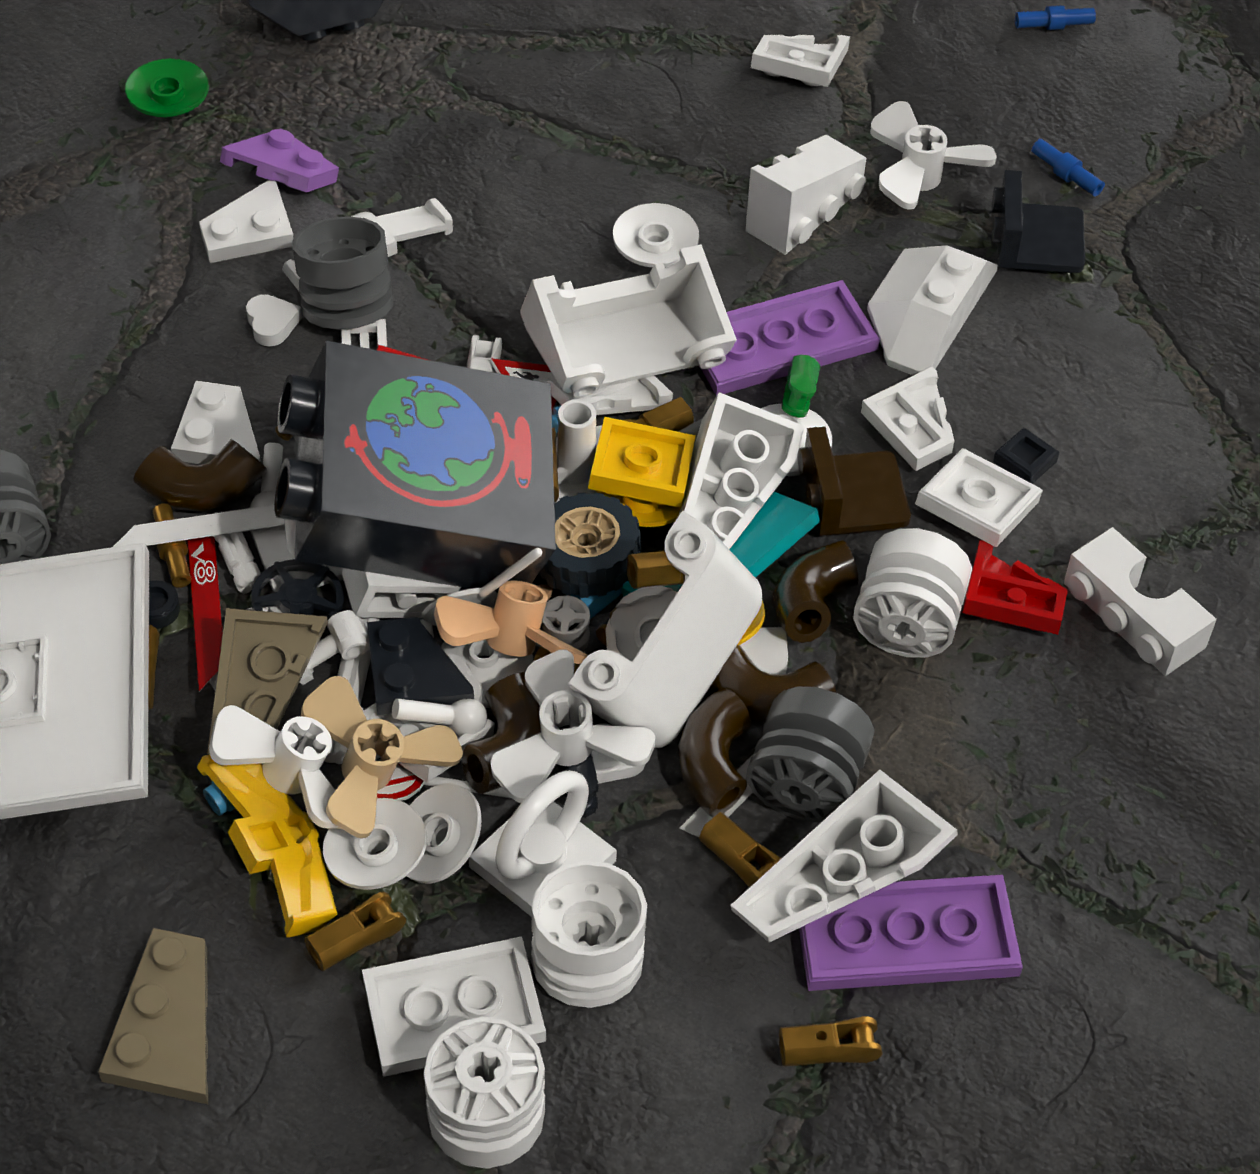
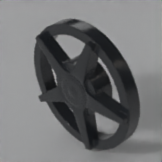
(298, 595)

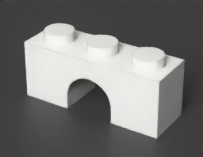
(1162, 629)

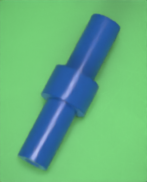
(1055, 17)
(1068, 167)

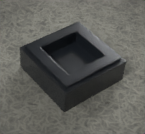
(1026, 456)

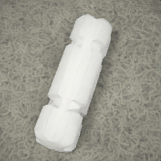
(238, 560)

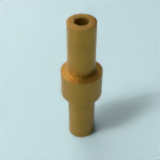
(173, 552)

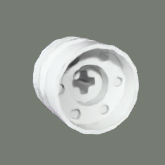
(913, 593)
(588, 933)
(481, 1120)

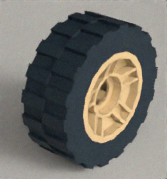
(591, 545)

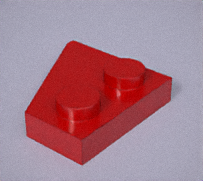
(1013, 594)

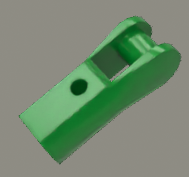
(800, 385)

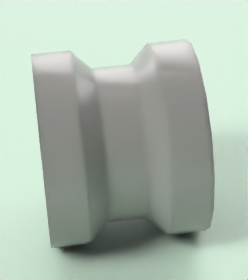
(565, 613)

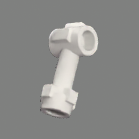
(346, 636)

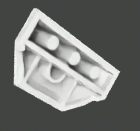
(926, 304)

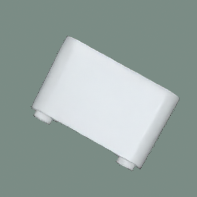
(629, 325)
(686, 644)

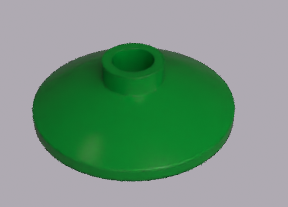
(166, 87)

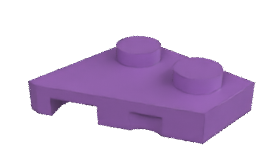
(282, 159)

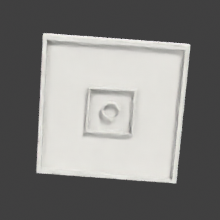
(74, 680)

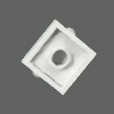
(540, 840)

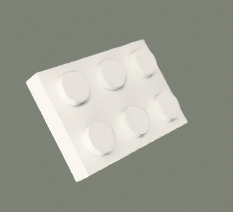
(429, 994)

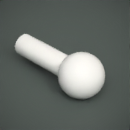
(272, 461)
(463, 716)

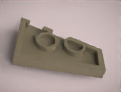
(264, 661)
(163, 1024)

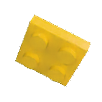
(642, 462)

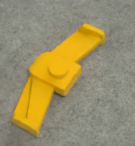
(277, 838)

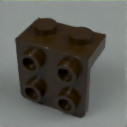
(852, 489)

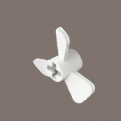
(922, 155)
(288, 757)
(530, 762)

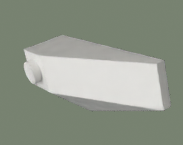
(737, 464)
(852, 853)

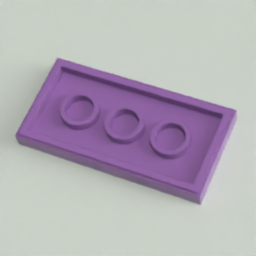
(769, 334)
(915, 936)

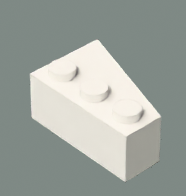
(802, 191)

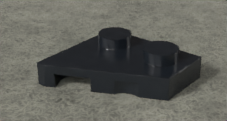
(412, 666)

